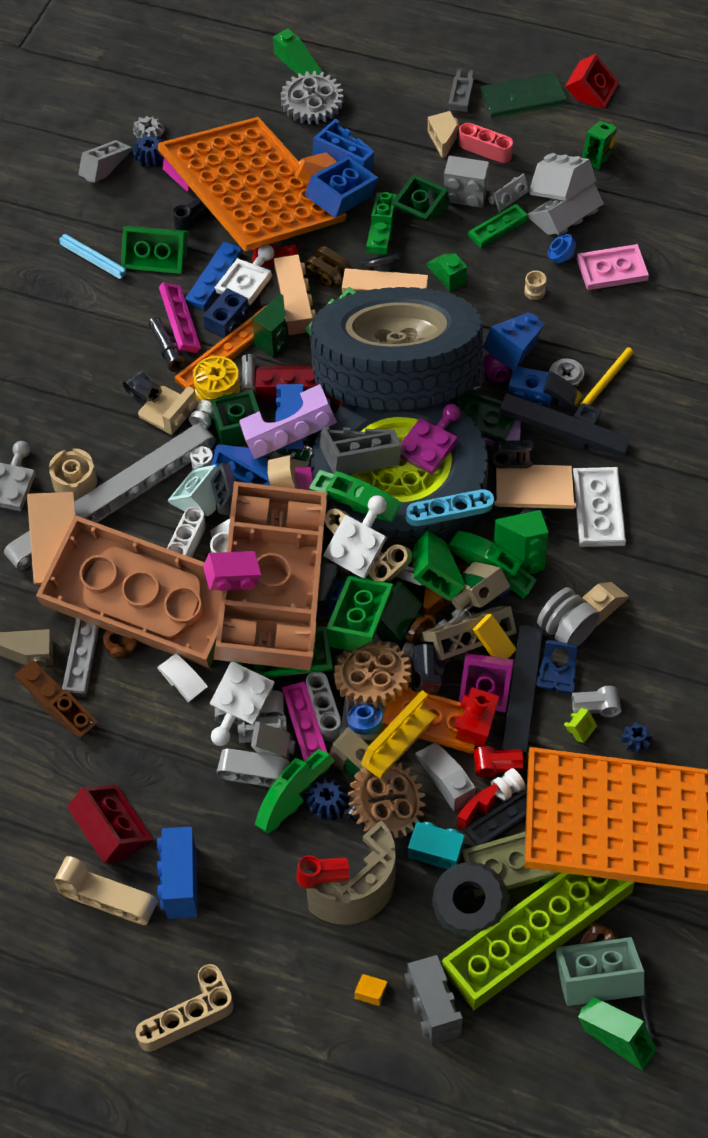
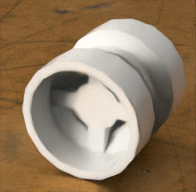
(202, 414)
(509, 784)

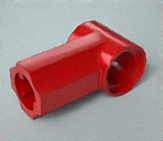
(491, 761)
(323, 871)

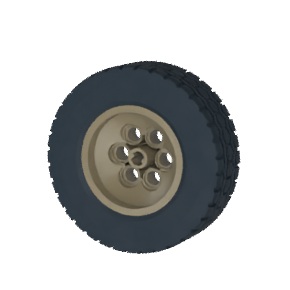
(397, 348)

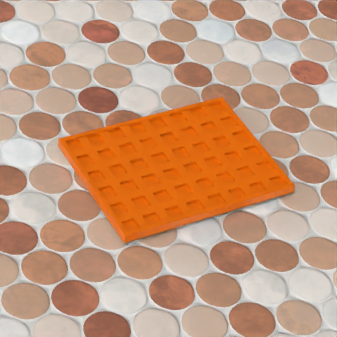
(617, 819)

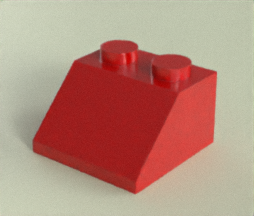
(592, 82)

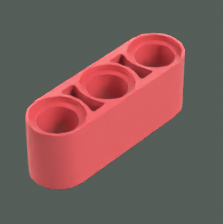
(485, 142)

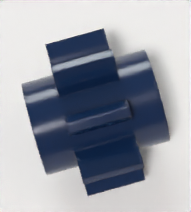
(636, 738)

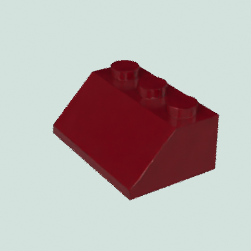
(270, 376)
(109, 822)

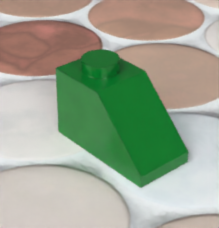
(449, 270)

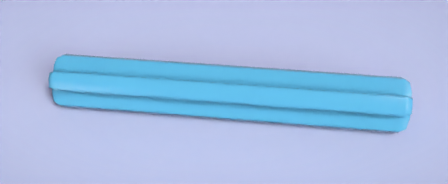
(92, 256)

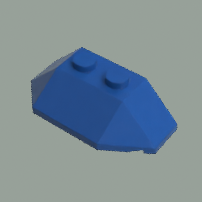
(242, 464)

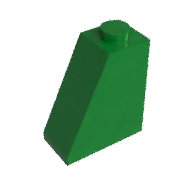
(436, 567)
(618, 1031)

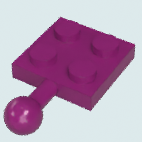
(428, 444)

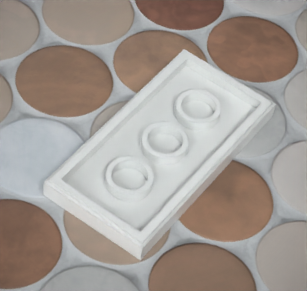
(598, 507)

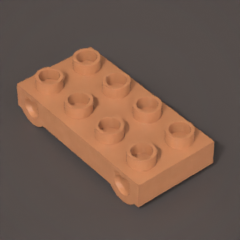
(278, 616)

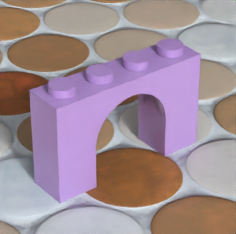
(268, 437)

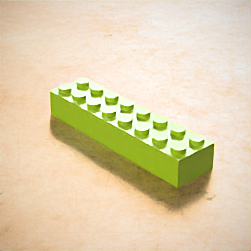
(530, 933)

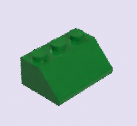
(154, 249)
(524, 537)
(357, 613)

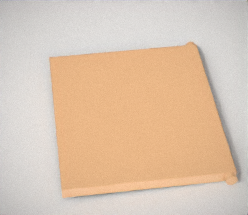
(535, 487)

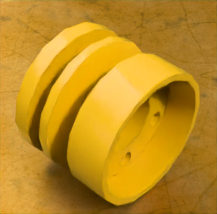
(215, 378)

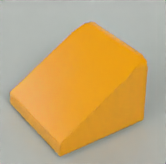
(370, 989)

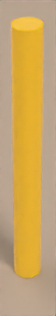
(608, 376)

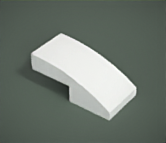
(182, 677)

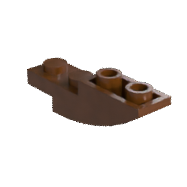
(55, 700)

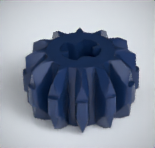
(147, 150)
(336, 796)

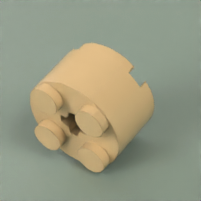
(73, 473)

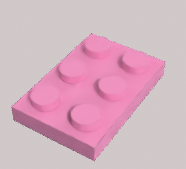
(612, 267)

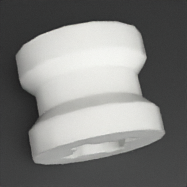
(200, 454)

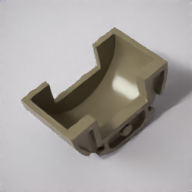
(364, 893)

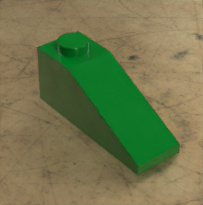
(294, 53)

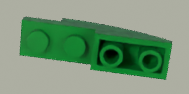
(381, 224)
(354, 493)
(477, 549)
(284, 795)

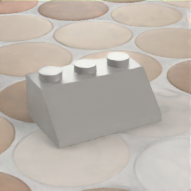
(561, 177)
(558, 215)

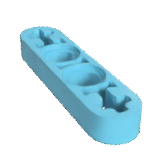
(451, 511)

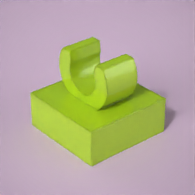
(581, 725)

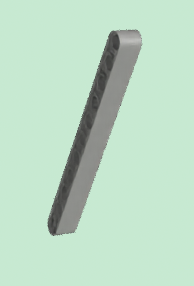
(125, 485)

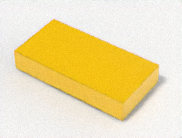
(494, 638)

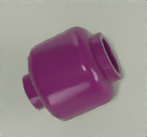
(495, 369)

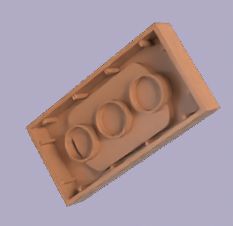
(134, 590)

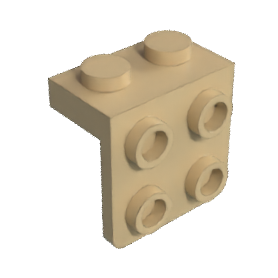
(170, 409)

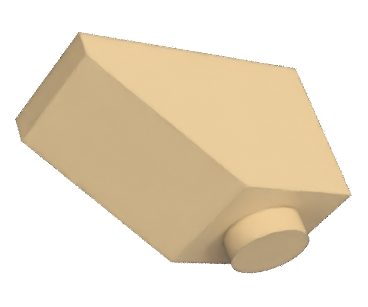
(443, 131)
(605, 599)

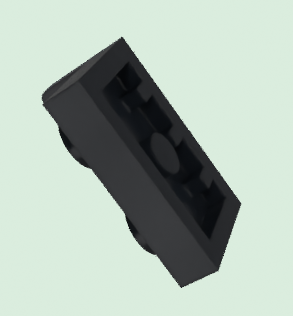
(222, 487)

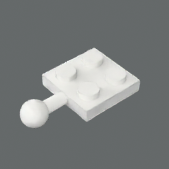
(246, 277)
(356, 543)
(241, 697)

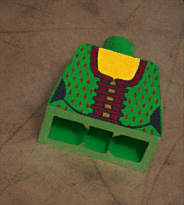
(600, 138)

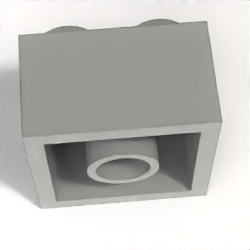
(466, 181)

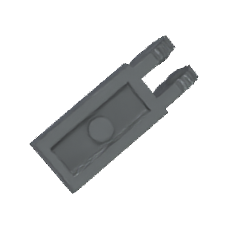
(461, 91)

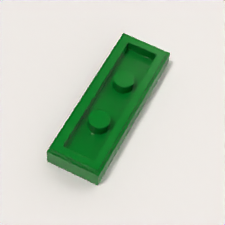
(498, 226)

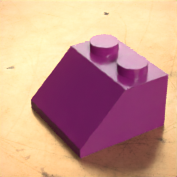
(488, 675)

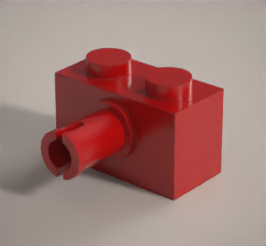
(476, 717)

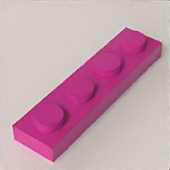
(179, 317)
(303, 719)

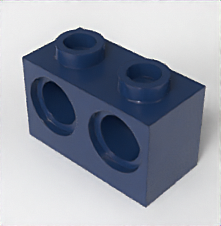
(226, 313)

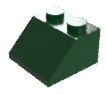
(422, 199)
(270, 328)
(227, 413)
(399, 615)

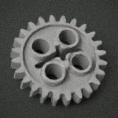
(312, 97)

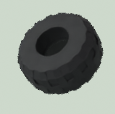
(458, 880)

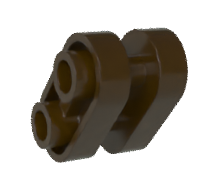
(327, 266)

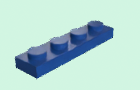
(204, 288)

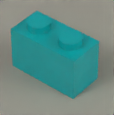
(435, 845)

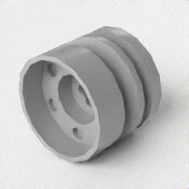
(568, 617)

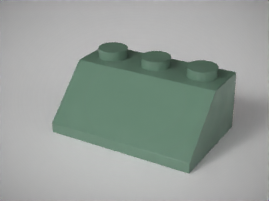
(600, 971)

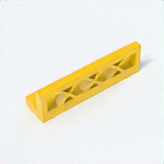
(398, 736)

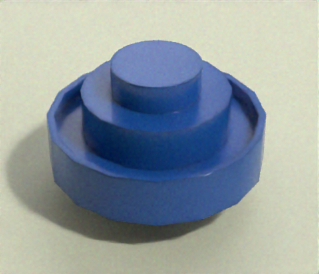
(562, 249)
(365, 719)

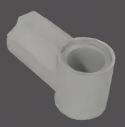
(602, 701)

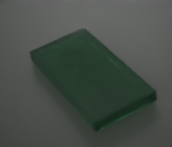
(523, 95)

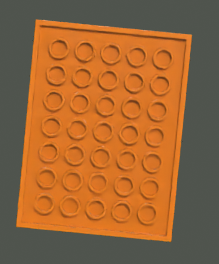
(247, 182)

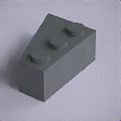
(360, 451)
(433, 1000)

